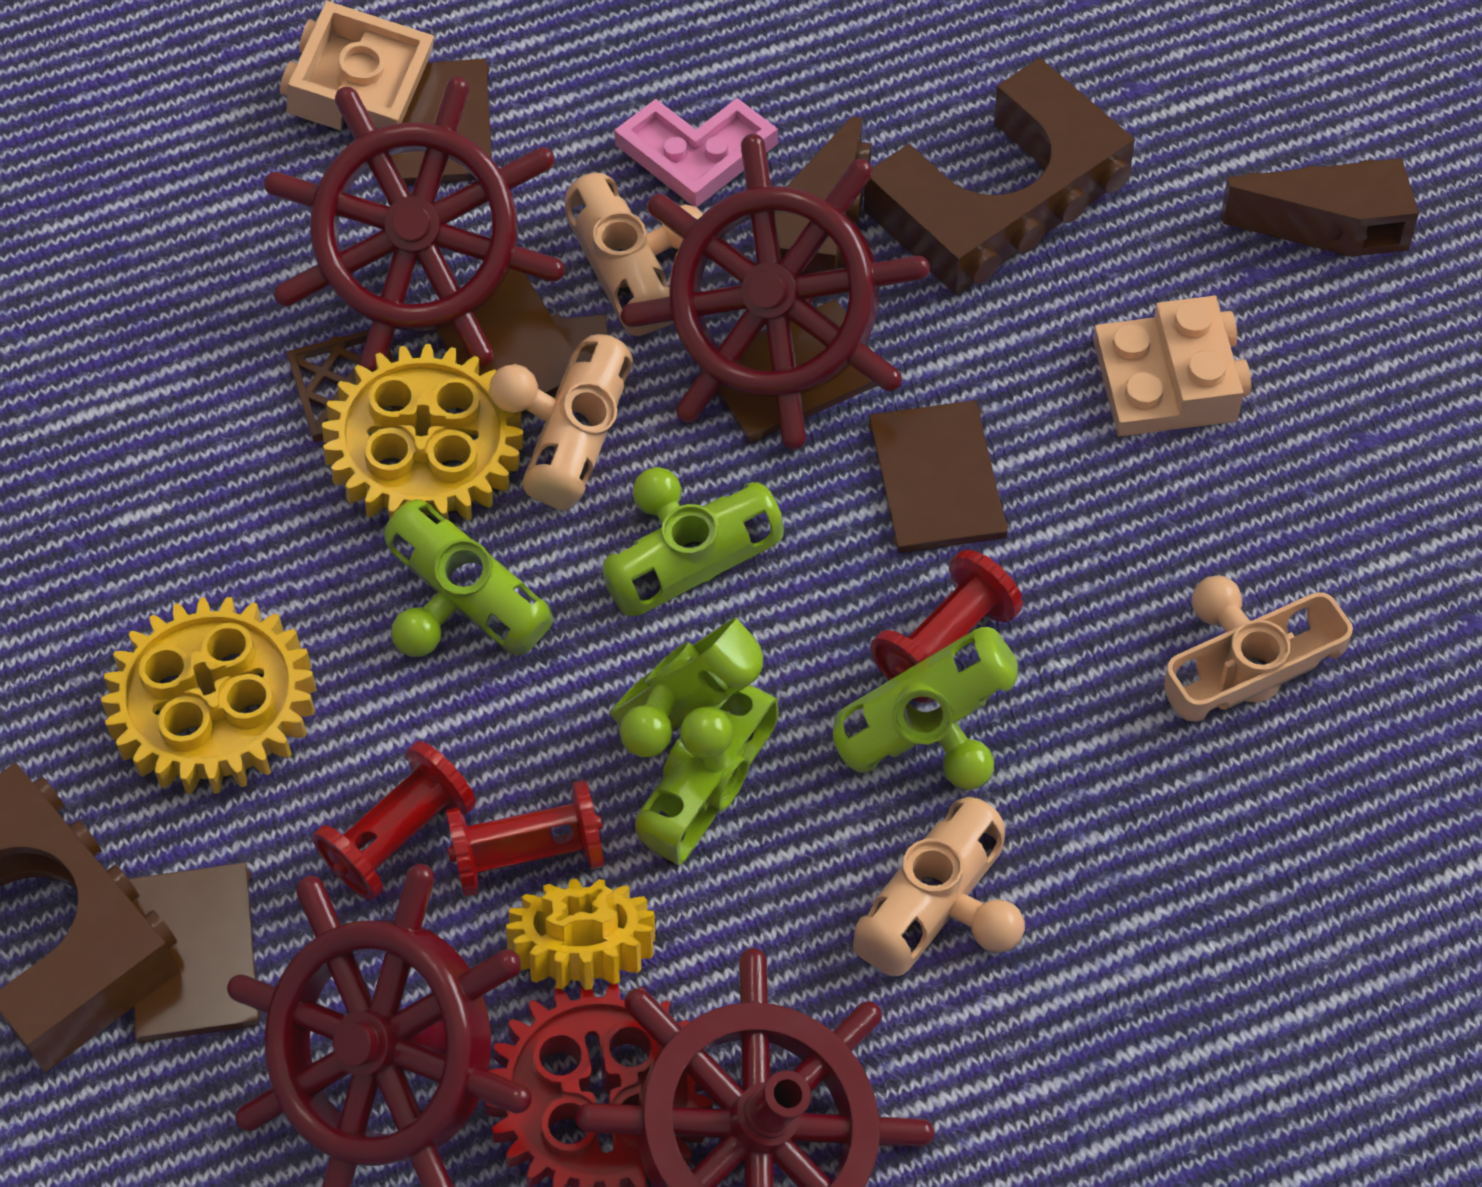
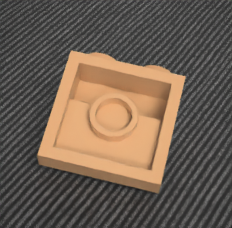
(356, 52)
(1172, 368)

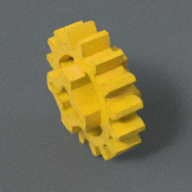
(581, 933)

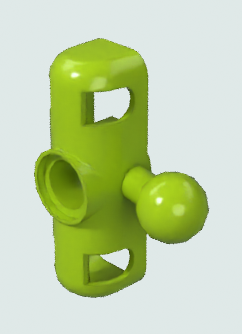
(436, 556)
(678, 568)
(685, 681)
(899, 727)
(705, 771)

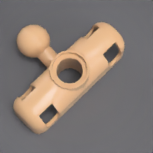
(609, 226)
(585, 388)
(1223, 663)
(959, 862)

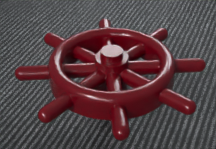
(414, 225)
(774, 291)
(435, 1037)
(767, 1112)

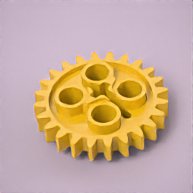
(421, 435)
(209, 695)

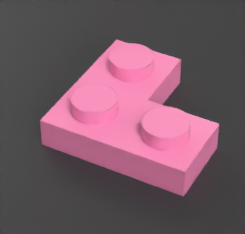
(692, 159)

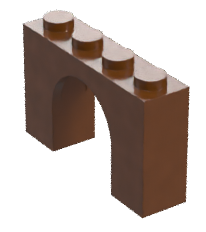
(974, 233)
(111, 949)

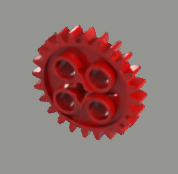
(561, 1096)

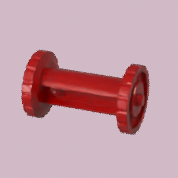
(980, 591)
(394, 820)
(525, 838)

